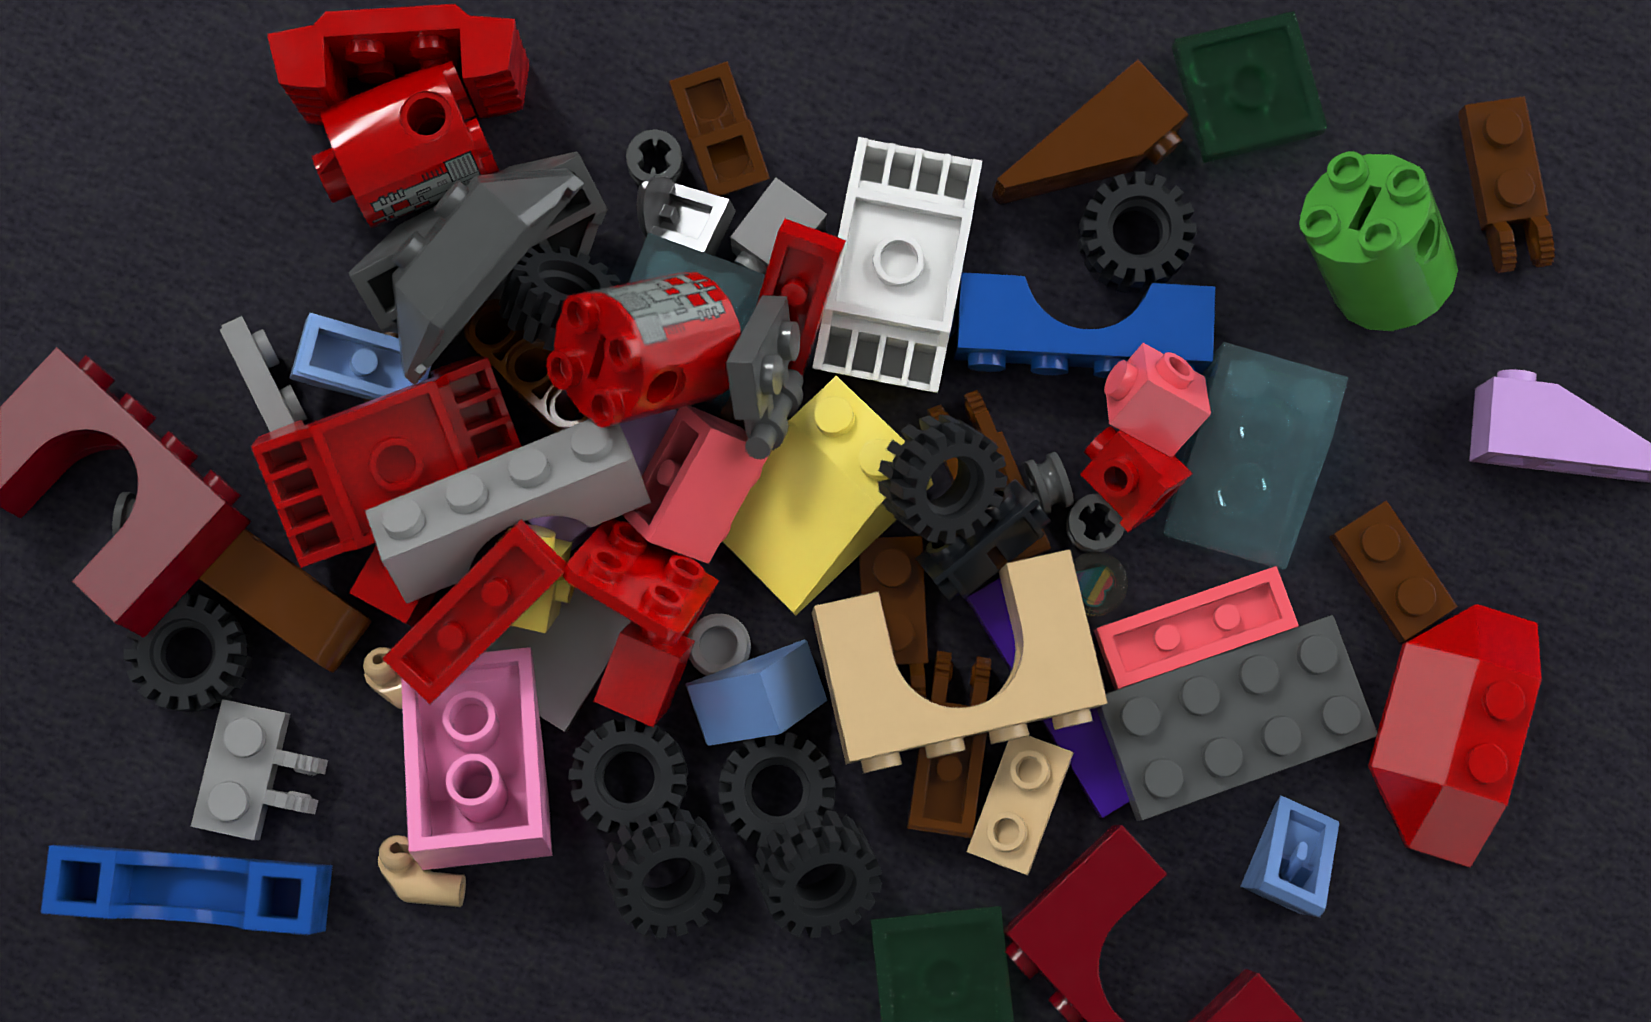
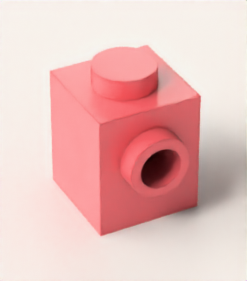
(1157, 399)

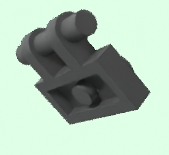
(759, 376)

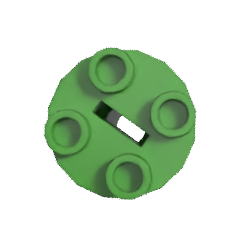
(1379, 240)

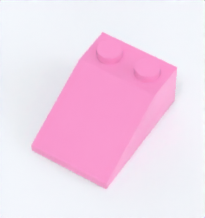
(477, 767)

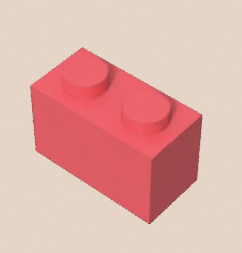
(695, 484)

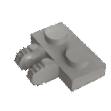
(243, 772)

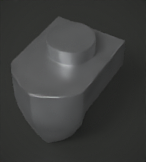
(683, 214)

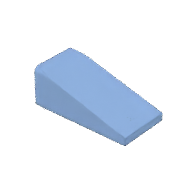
(349, 359)

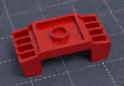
(395, 41)
(379, 451)

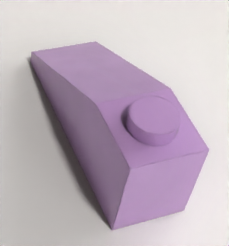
(1552, 430)

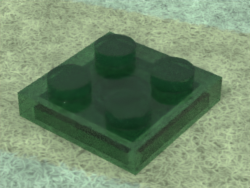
(1249, 86)
(942, 967)

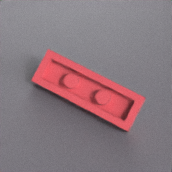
(1195, 628)

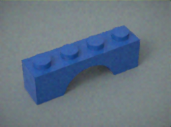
(1005, 324)
(187, 888)

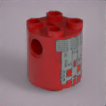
(402, 144)
(644, 347)

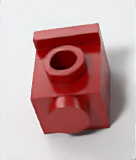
(1132, 475)

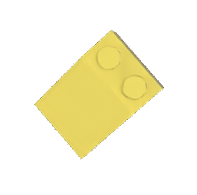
(816, 497)

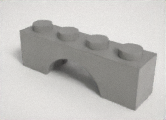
(438, 529)

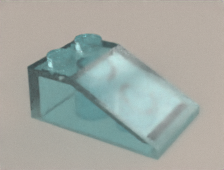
(1256, 455)

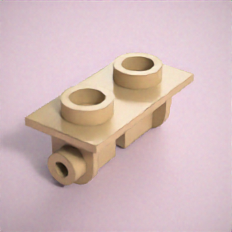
(1020, 803)

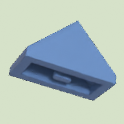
(757, 695)
(1294, 858)

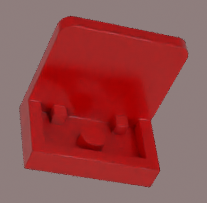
(641, 580)

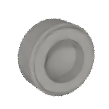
(719, 643)

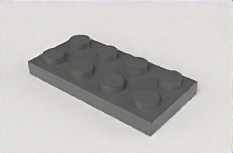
(1235, 717)

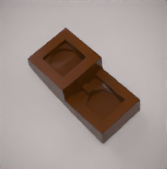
(718, 130)

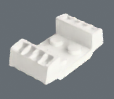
(900, 265)

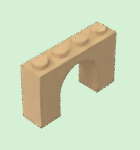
(1050, 677)

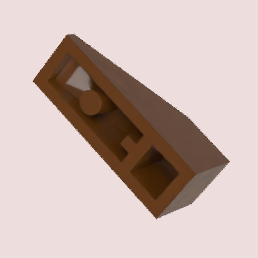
(1103, 139)

